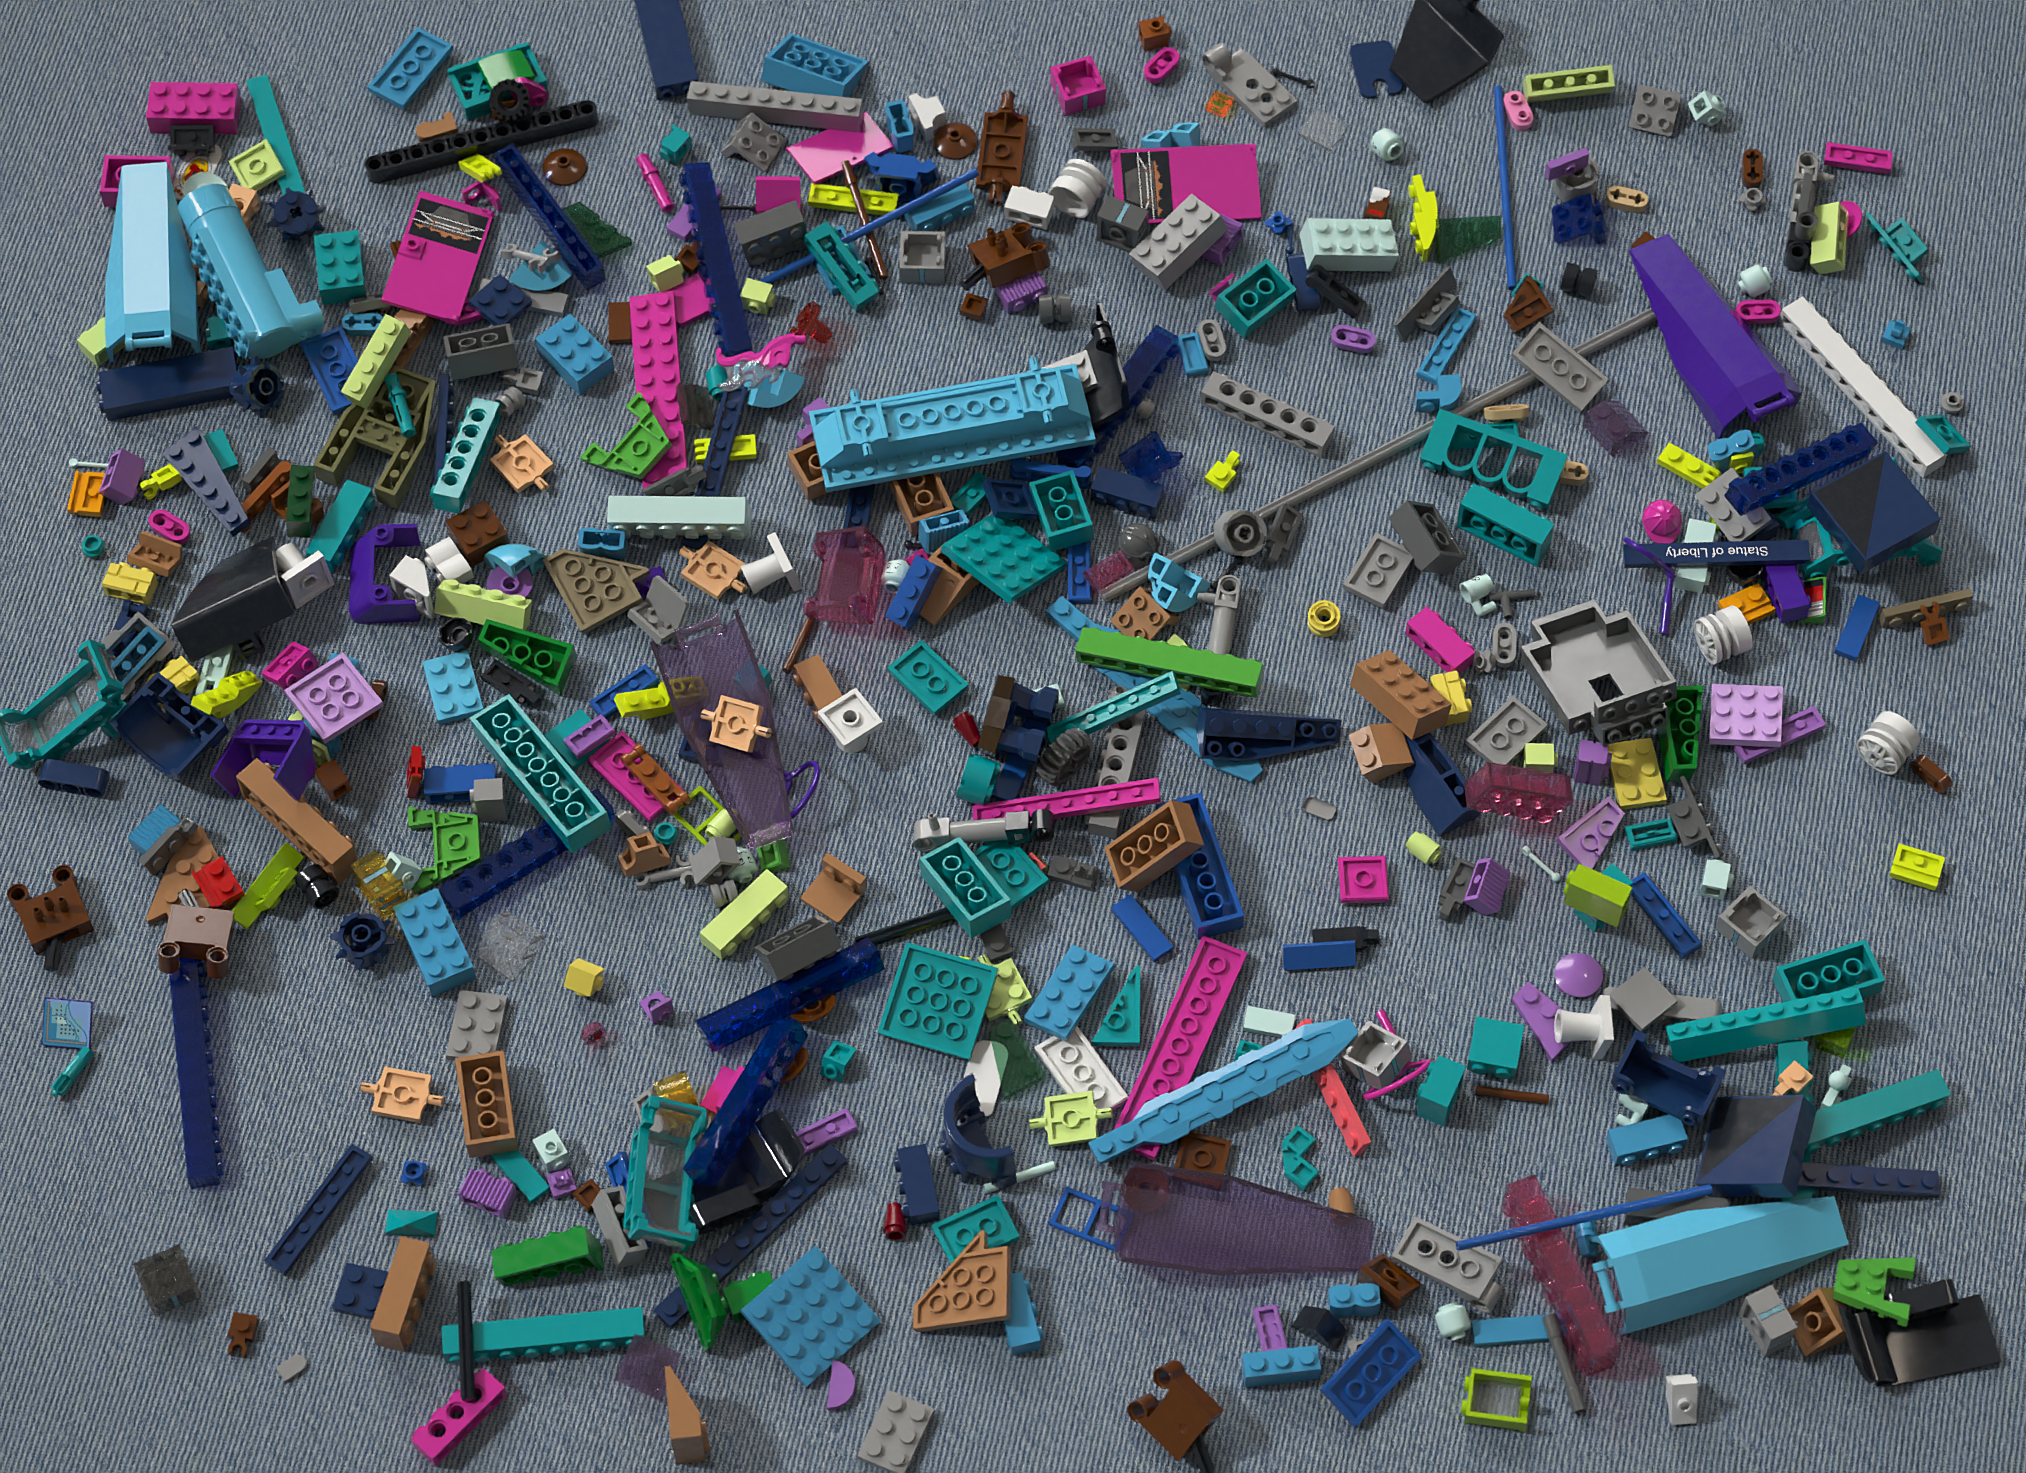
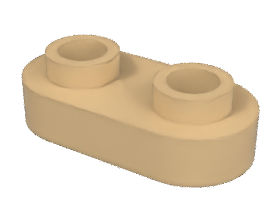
(1515, 412)

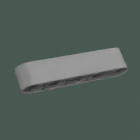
(1685, 1010)

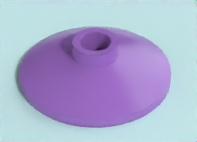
(501, 581)

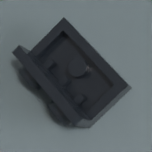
(192, 139)

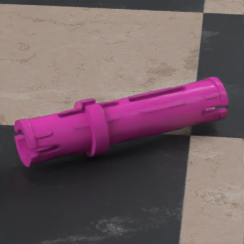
(652, 177)

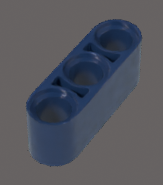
(1305, 297)
(74, 778)

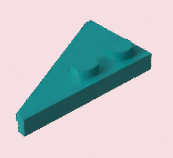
(1122, 1023)

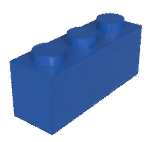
(913, 592)
(455, 782)

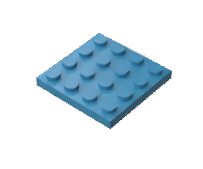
(810, 1316)

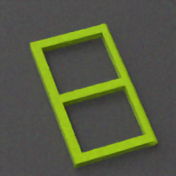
(695, 832)

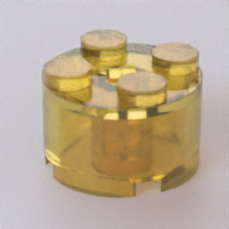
(676, 1088)

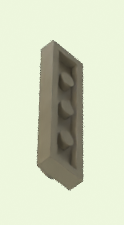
(1910, 611)

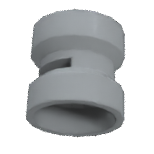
(509, 401)
(718, 893)

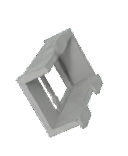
(138, 622)

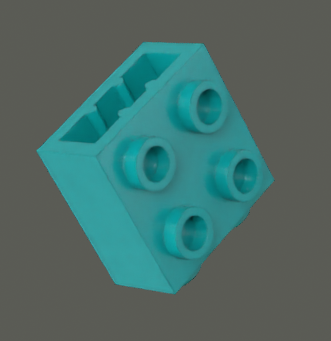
(1495, 1048)

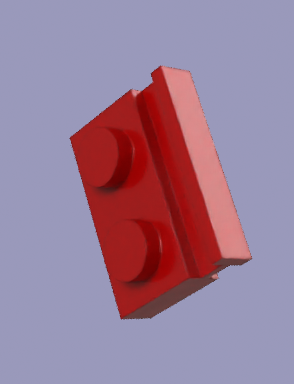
(415, 769)
(218, 883)

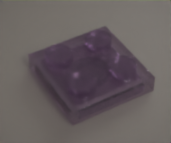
(645, 1366)

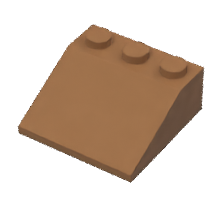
(687, 1430)

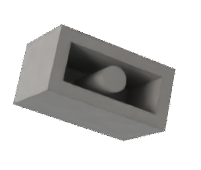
(489, 800)
(715, 861)

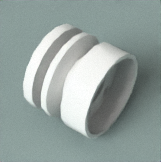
(1077, 188)
(1723, 634)
(1888, 742)

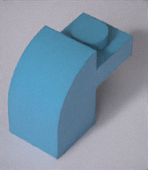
(1445, 397)

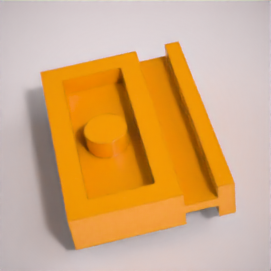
(85, 494)
(1751, 602)

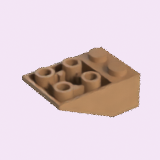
(948, 590)

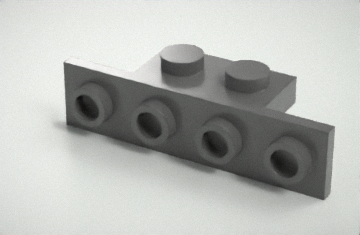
(1430, 307)
(1689, 821)

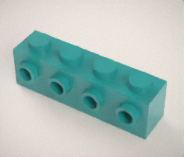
(342, 523)

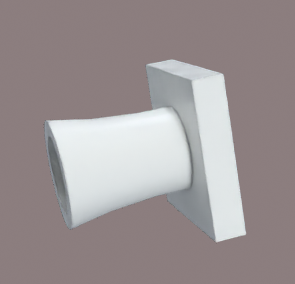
(771, 568)
(302, 576)
(850, 721)
(1593, 1027)

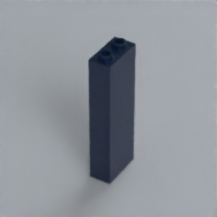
(666, 47)
(166, 384)

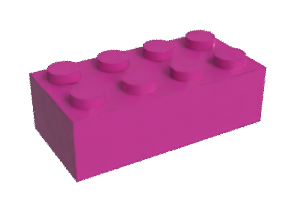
(193, 105)

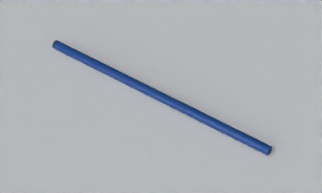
(1505, 190)
(877, 223)
(1583, 1217)

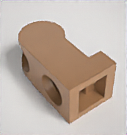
(428, 131)

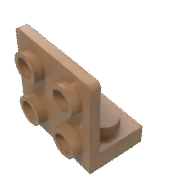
(1143, 616)
(835, 889)

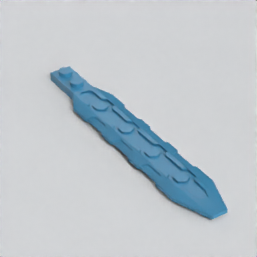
(1175, 714)
(1228, 1088)

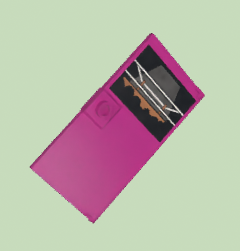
(1164, 177)
(438, 257)

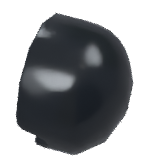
(1744, 573)
(456, 634)

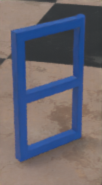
(1084, 1235)

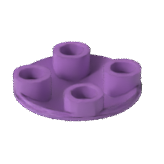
(1578, 975)

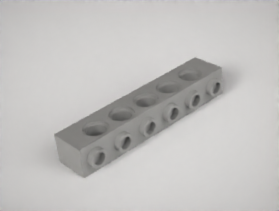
(1272, 424)
(1108, 823)

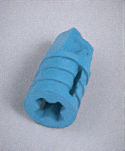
(1584, 1234)

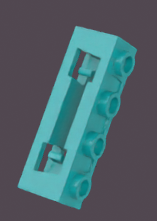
(819, 244)

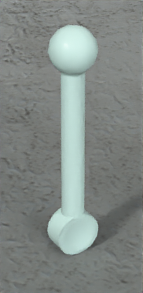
(74, 463)
(1555, 876)

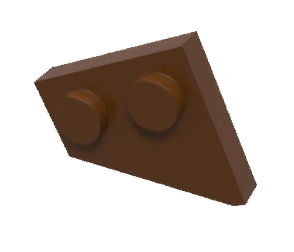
(1527, 307)

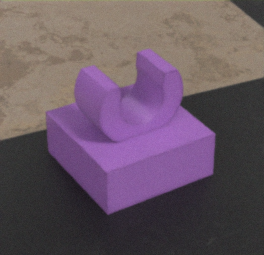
(561, 1183)

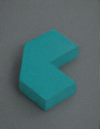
(1295, 1167)

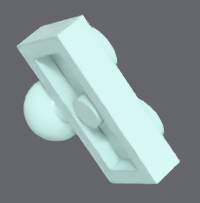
(1838, 1081)

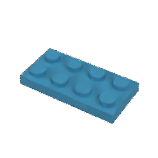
(410, 68)
(1069, 992)

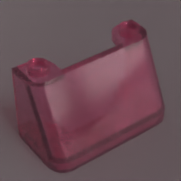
(848, 576)

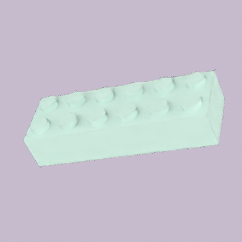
(680, 516)

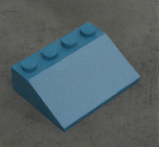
(812, 68)

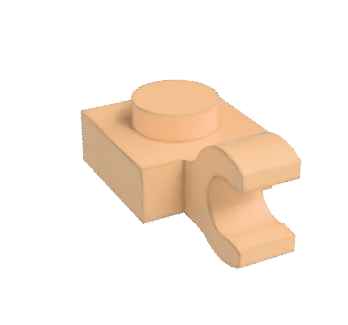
(1792, 1079)

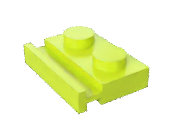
(1916, 867)

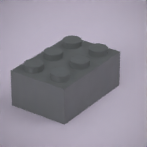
(771, 233)
(481, 352)
(1427, 537)
(798, 948)

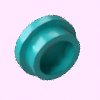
(93, 546)
(665, 833)

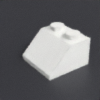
(411, 583)

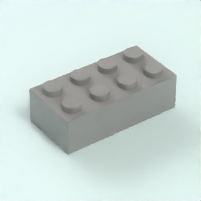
(1178, 241)

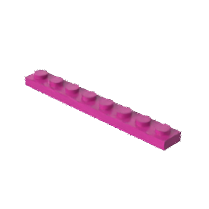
(1078, 801)

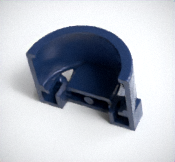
(169, 739)
(967, 1143)

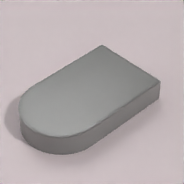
(292, 1367)

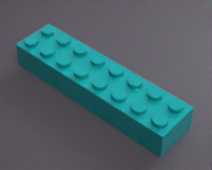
(540, 773)

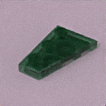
(1463, 234)
(599, 236)
(1014, 1059)

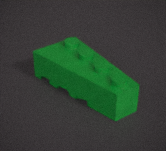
(532, 654)
(1680, 736)
(547, 1256)

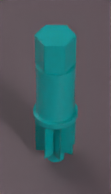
(71, 1072)

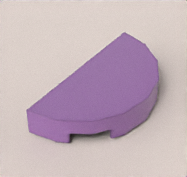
(841, 1386)

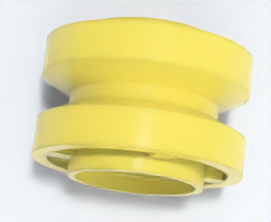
(1320, 628)

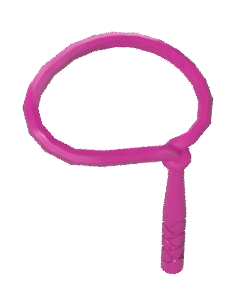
(1423, 1064)

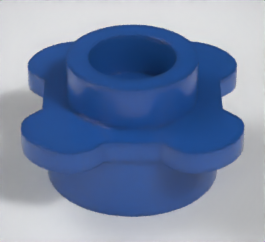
(1282, 226)
(409, 1167)

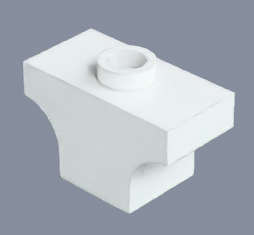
(926, 114)
(1682, 1398)

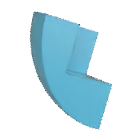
(1180, 136)
(532, 280)
(775, 394)
(515, 558)
(1174, 586)

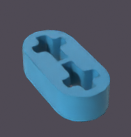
(362, 325)

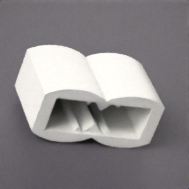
(448, 562)

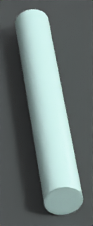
(1025, 1175)

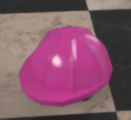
(1662, 521)

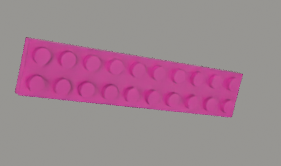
(659, 374)
(1186, 1028)

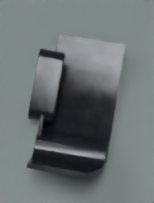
(753, 1176)
(1939, 1340)

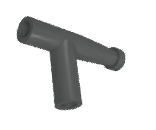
(1506, 596)

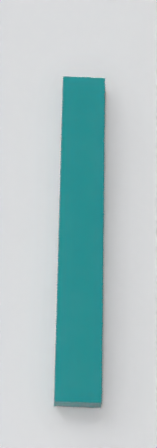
(274, 132)

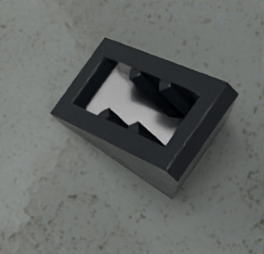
(1320, 1326)

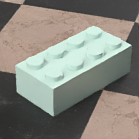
(1349, 244)

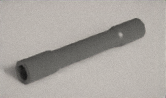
(1556, 1338)

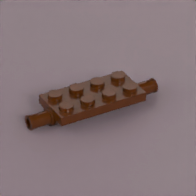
(1001, 150)

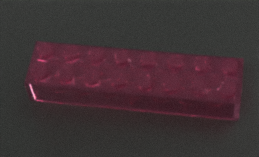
(1561, 1278)

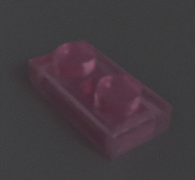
(1108, 571)

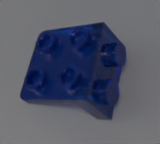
(1579, 218)
(1149, 458)

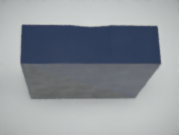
(1873, 512)
(1756, 1146)

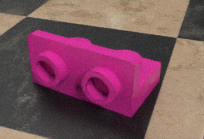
(290, 666)

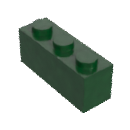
(300, 501)

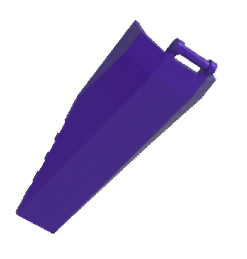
(1708, 341)

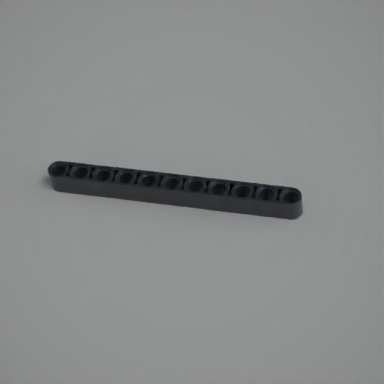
(496, 136)

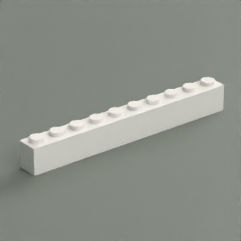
(1861, 385)

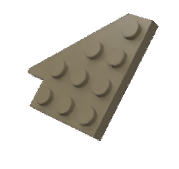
(595, 586)

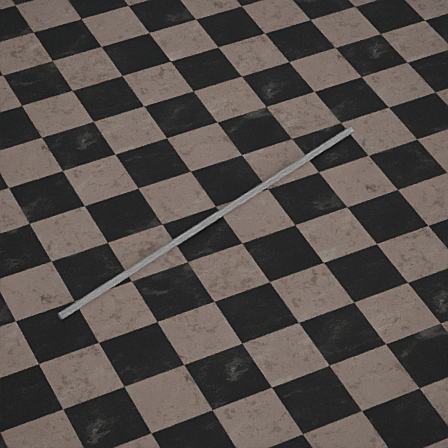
(1383, 452)

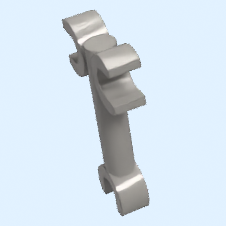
(535, 260)
(683, 871)

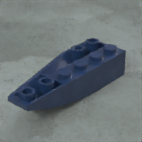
(1261, 734)
(1437, 785)

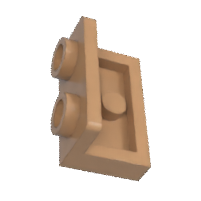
(156, 554)

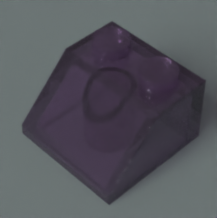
(1613, 426)

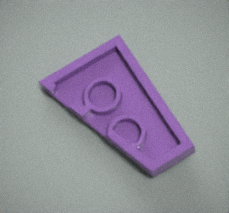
(1591, 833)
(1539, 1014)

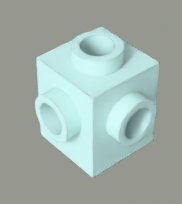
(1707, 108)

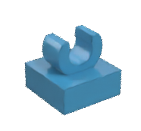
(1896, 334)

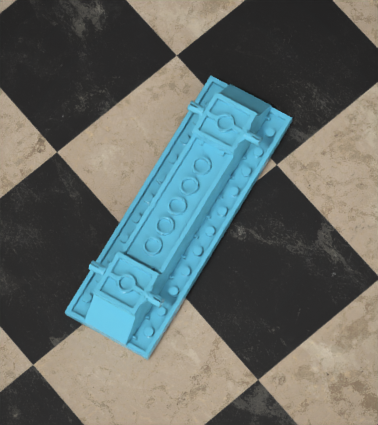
(951, 427)

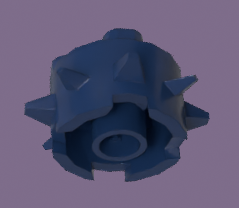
(300, 227)
(257, 387)
(363, 939)

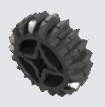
(1065, 756)

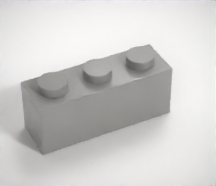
(609, 1211)

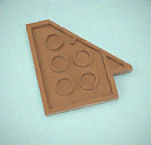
(191, 857)
(969, 1290)

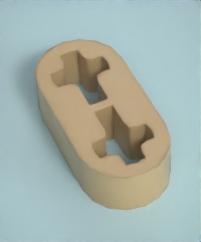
(1626, 199)
(1569, 474)

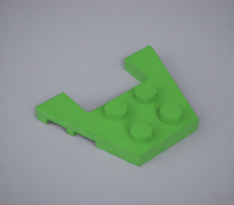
(638, 449)
(455, 844)
(1863, 1284)

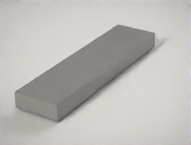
(542, 300)

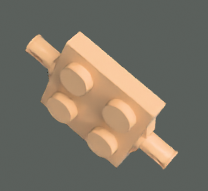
(521, 463)
(712, 570)
(736, 723)
(401, 1094)

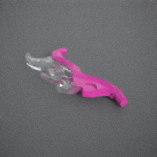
(758, 366)

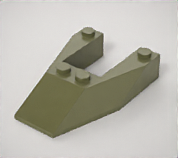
(380, 430)

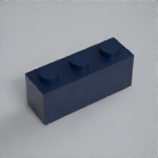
(1127, 492)
(917, 1185)

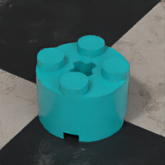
(978, 780)

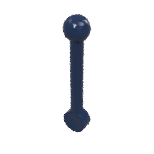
(1289, 249)

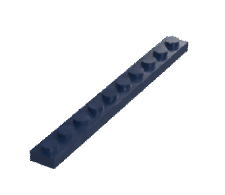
(760, 1227)

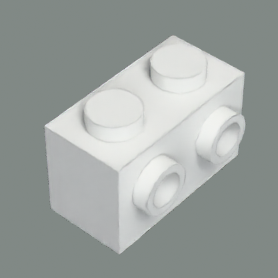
(1029, 207)

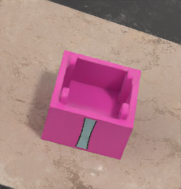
(1078, 85)

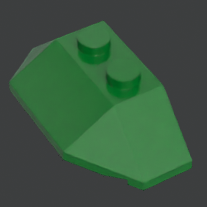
(701, 1298)

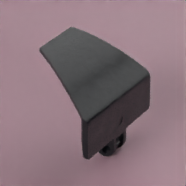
(1443, 46)
(1112, 393)
(233, 604)

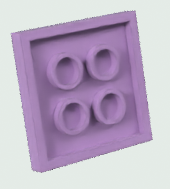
(333, 698)
(1746, 715)

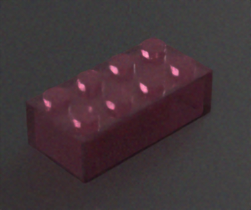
(1518, 792)

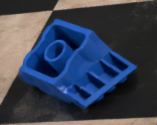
(901, 174)

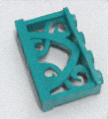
(479, 103)

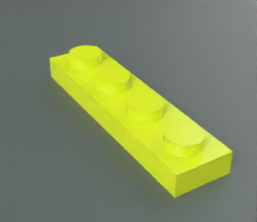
(841, 199)

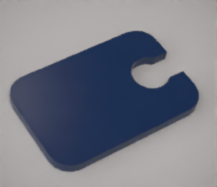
(1372, 64)

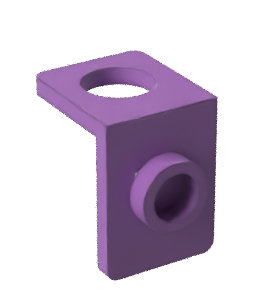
(659, 1011)

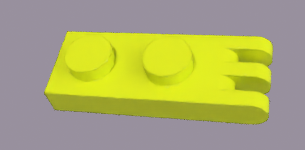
(479, 168)
(743, 448)
(1687, 466)

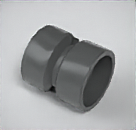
(1046, 308)

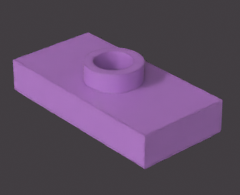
(1567, 164)
(589, 736)
(1269, 1328)

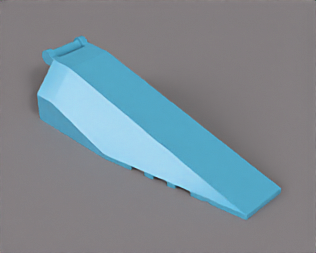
(149, 265)
(1712, 1256)

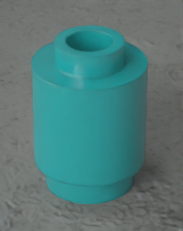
(716, 375)

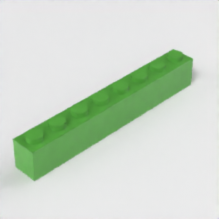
(1157, 658)

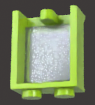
(1497, 1399)

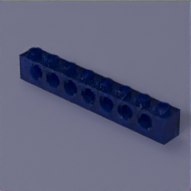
(1800, 468)
(504, 877)

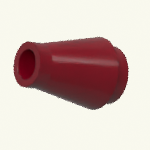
(967, 728)
(894, 1224)

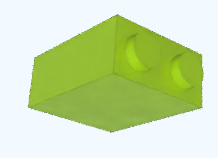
(1597, 894)

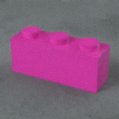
(1440, 641)

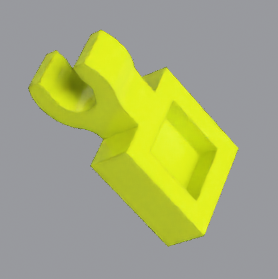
(1222, 474)
(163, 479)

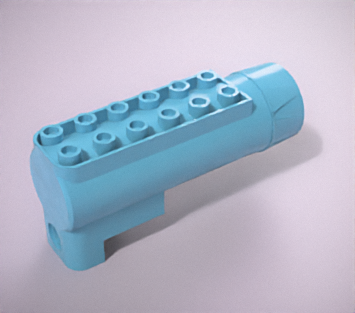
(253, 302)

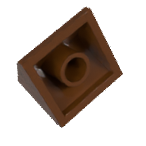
(1394, 1283)

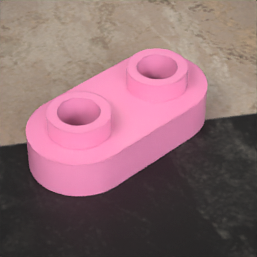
(1518, 108)

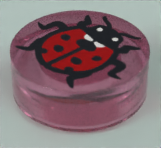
(593, 1033)

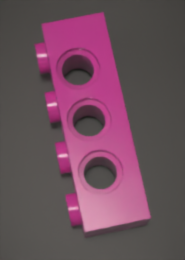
(435, 1448)

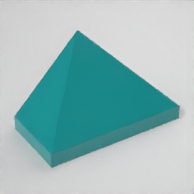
(411, 1223)

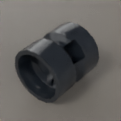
(1577, 279)
(315, 885)

